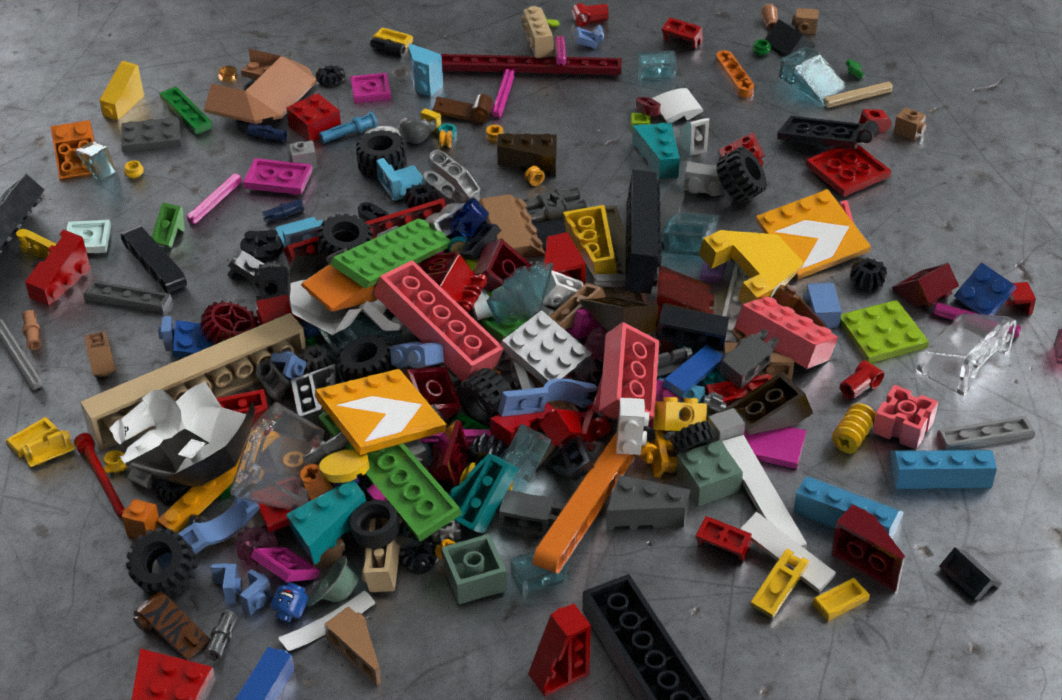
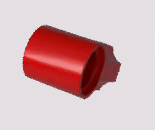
(589, 13)
(865, 376)

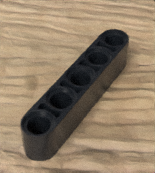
(153, 259)

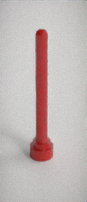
(85, 444)

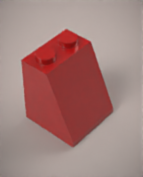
(565, 257)

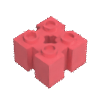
(905, 417)

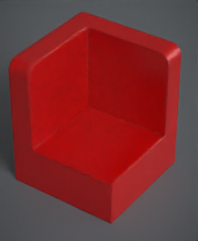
(1022, 295)

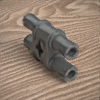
(553, 204)

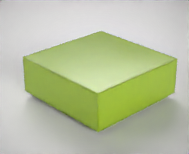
(639, 119)

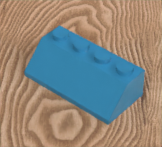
(942, 468)
(829, 502)

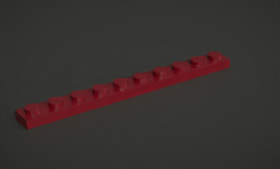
(523, 64)

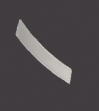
(317, 629)

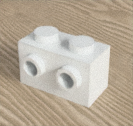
(560, 289)
(630, 426)

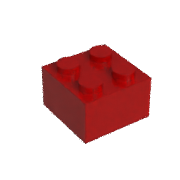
(312, 116)

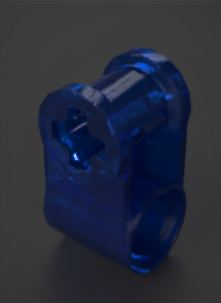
(468, 219)

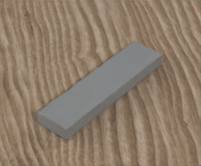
(986, 433)

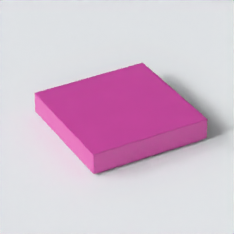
(370, 87)
(285, 564)

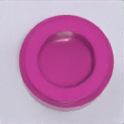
(375, 493)

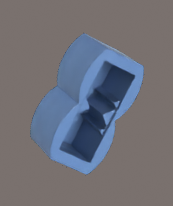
(417, 354)

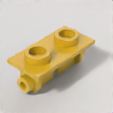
(41, 451)

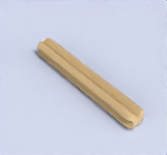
(858, 94)

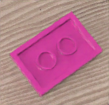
(277, 176)

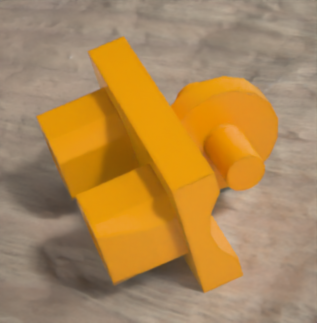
(659, 455)

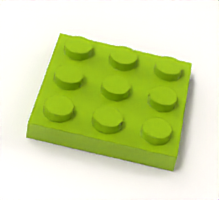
(883, 331)

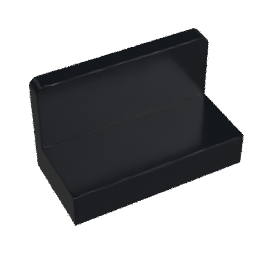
(968, 573)

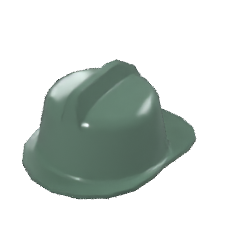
(335, 585)

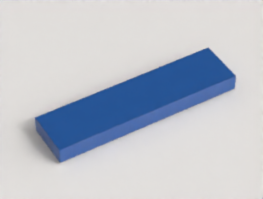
(693, 371)

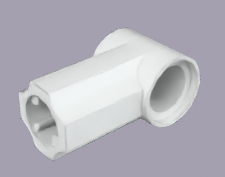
(481, 309)

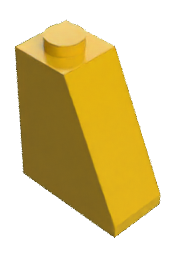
(122, 91)

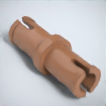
(31, 330)

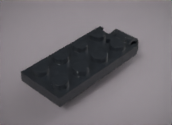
(827, 132)

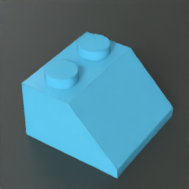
(425, 70)

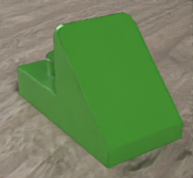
(168, 223)

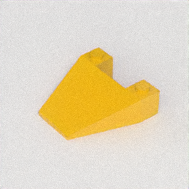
(760, 255)

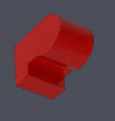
(877, 116)

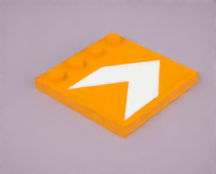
(816, 232)
(379, 411)

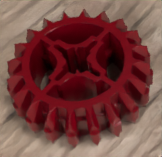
(226, 321)

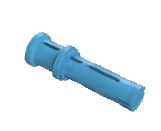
(356, 125)

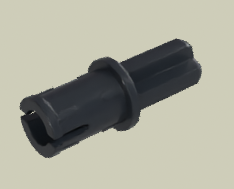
(388, 46)

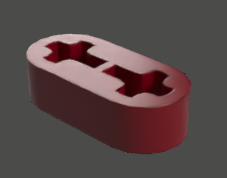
(647, 106)

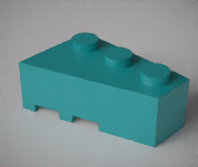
(659, 148)
(483, 492)
(325, 518)

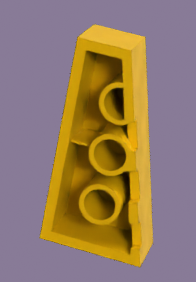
(592, 238)

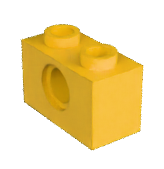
(667, 413)

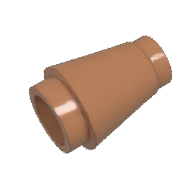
(769, 15)

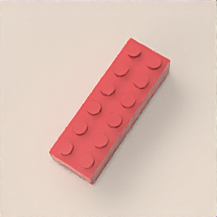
(438, 318)

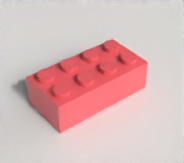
(796, 334)
(629, 369)

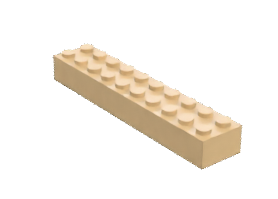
(223, 367)

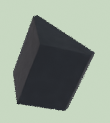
(786, 39)

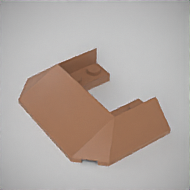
(277, 86)

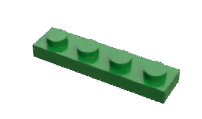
(186, 110)

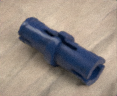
(267, 132)
(283, 211)

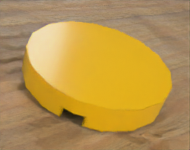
(343, 466)

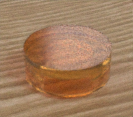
(228, 73)

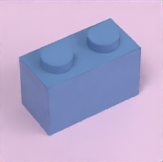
(824, 303)

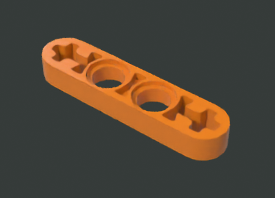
(726, 60)

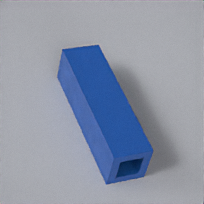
(268, 676)

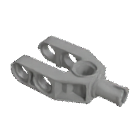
(461, 185)

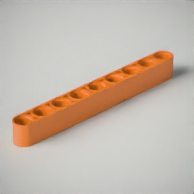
(581, 509)

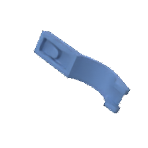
(534, 400)
(216, 530)

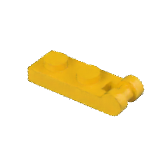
(33, 243)
(779, 583)

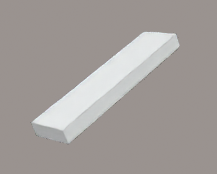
(775, 542)

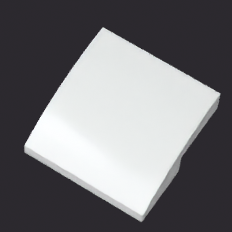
(678, 104)

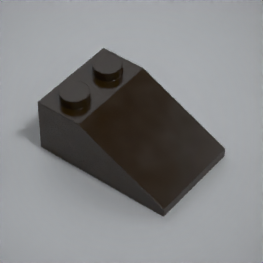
(615, 310)
(773, 406)

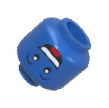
(289, 601)

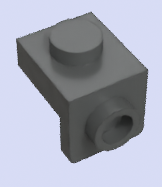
(244, 265)

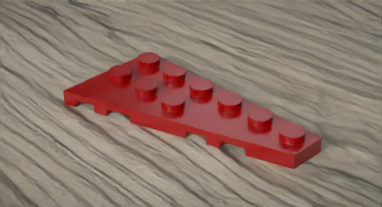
(169, 678)

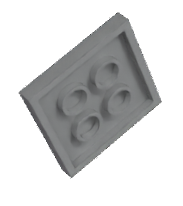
(545, 348)

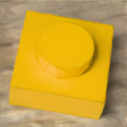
(430, 116)

